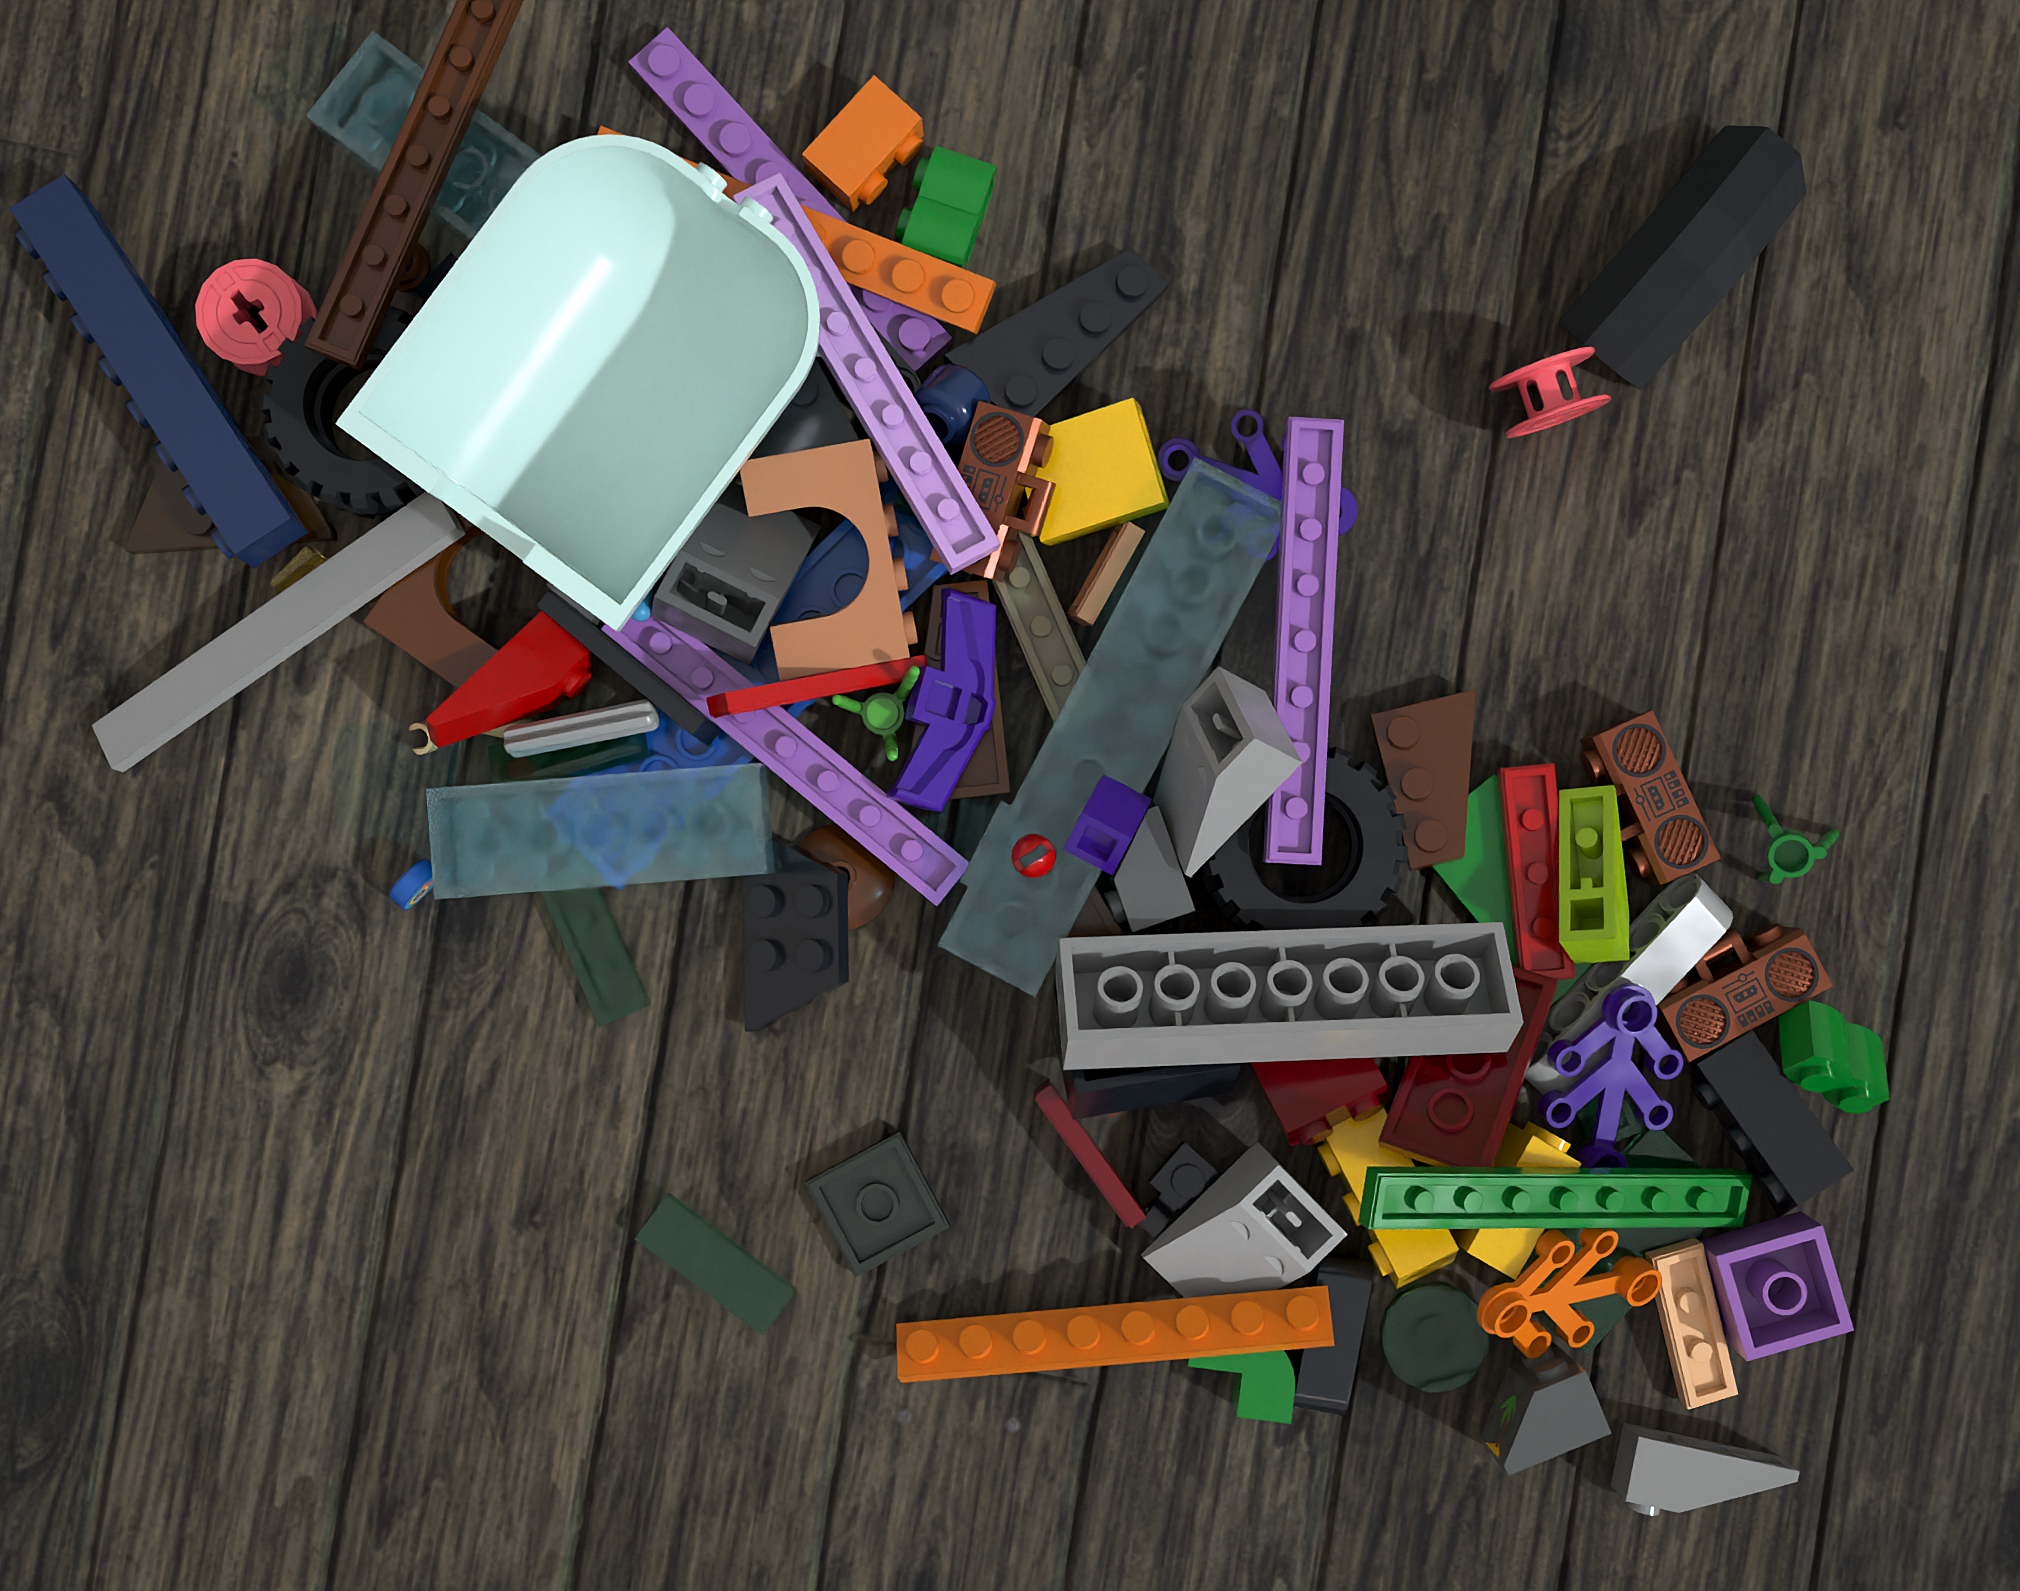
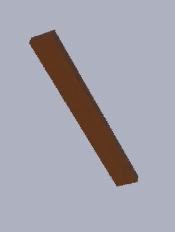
(411, 180)

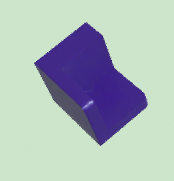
(1107, 824)

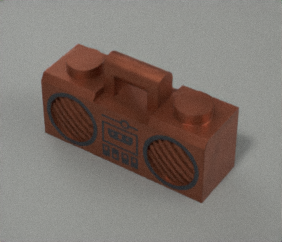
(997, 466)
(1659, 811)
(1753, 988)

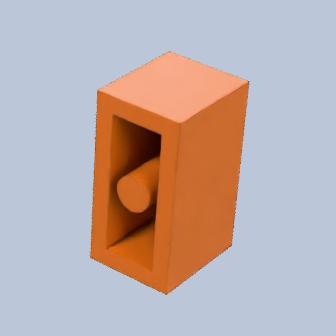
(865, 145)

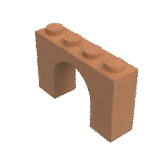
(872, 624)

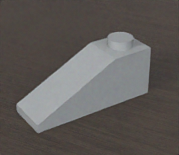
(1687, 1473)

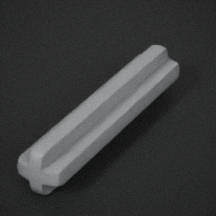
(581, 728)

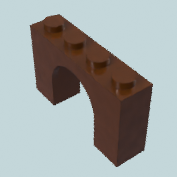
(423, 622)

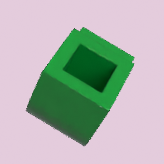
(1261, 1383)

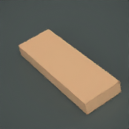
(1692, 1324)

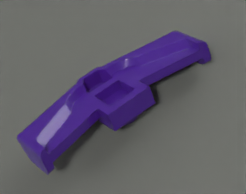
(951, 703)

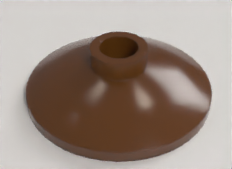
(870, 878)

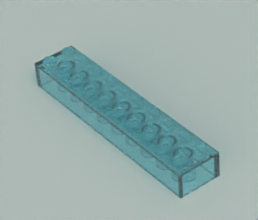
(1117, 717)

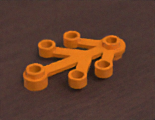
(1509, 1306)

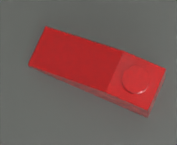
(517, 682)

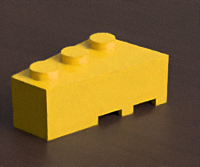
(1396, 1252)

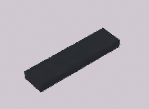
(629, 668)

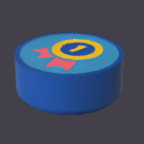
(412, 885)

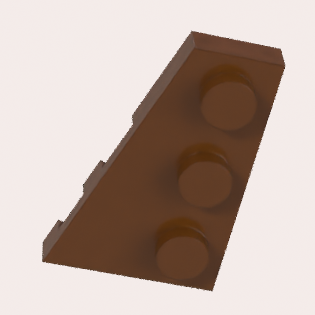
(1428, 768)

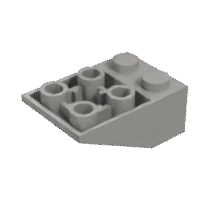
(1221, 765)
(1245, 1233)

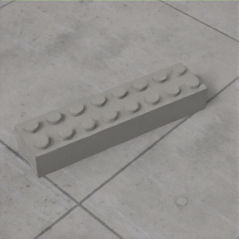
(1285, 995)

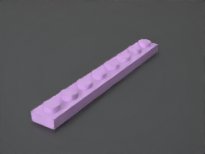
(881, 395)

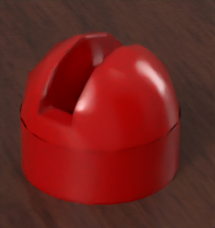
(1026, 845)

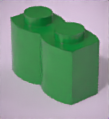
(948, 207)
(1833, 1057)

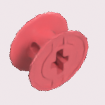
(230, 327)
(1543, 376)

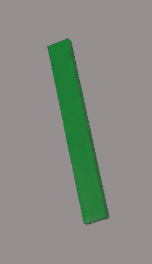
(1552, 1197)

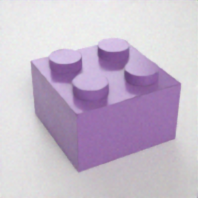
(1776, 1286)

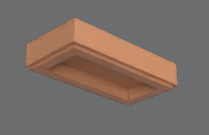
(1105, 573)

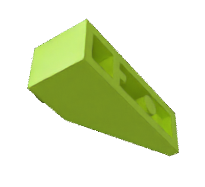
(1592, 877)

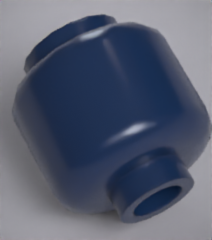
(950, 401)

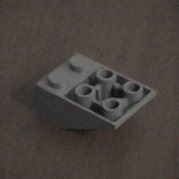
(734, 574)

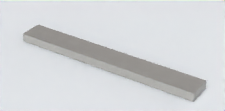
(277, 630)

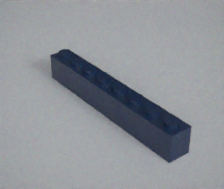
(157, 371)

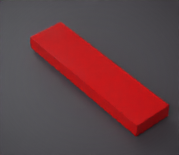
(811, 687)
(1532, 867)

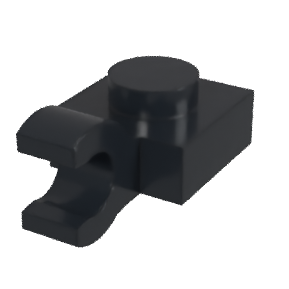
(1180, 1183)

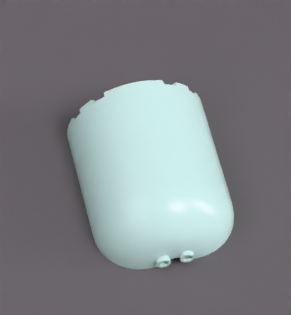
(597, 365)

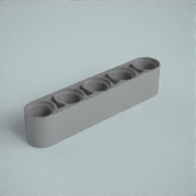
(1663, 948)

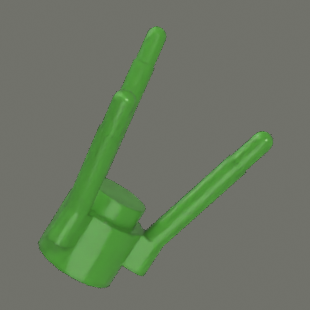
(883, 711)

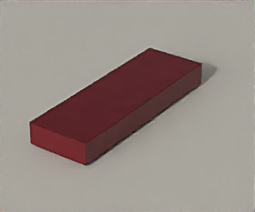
(1089, 1154)

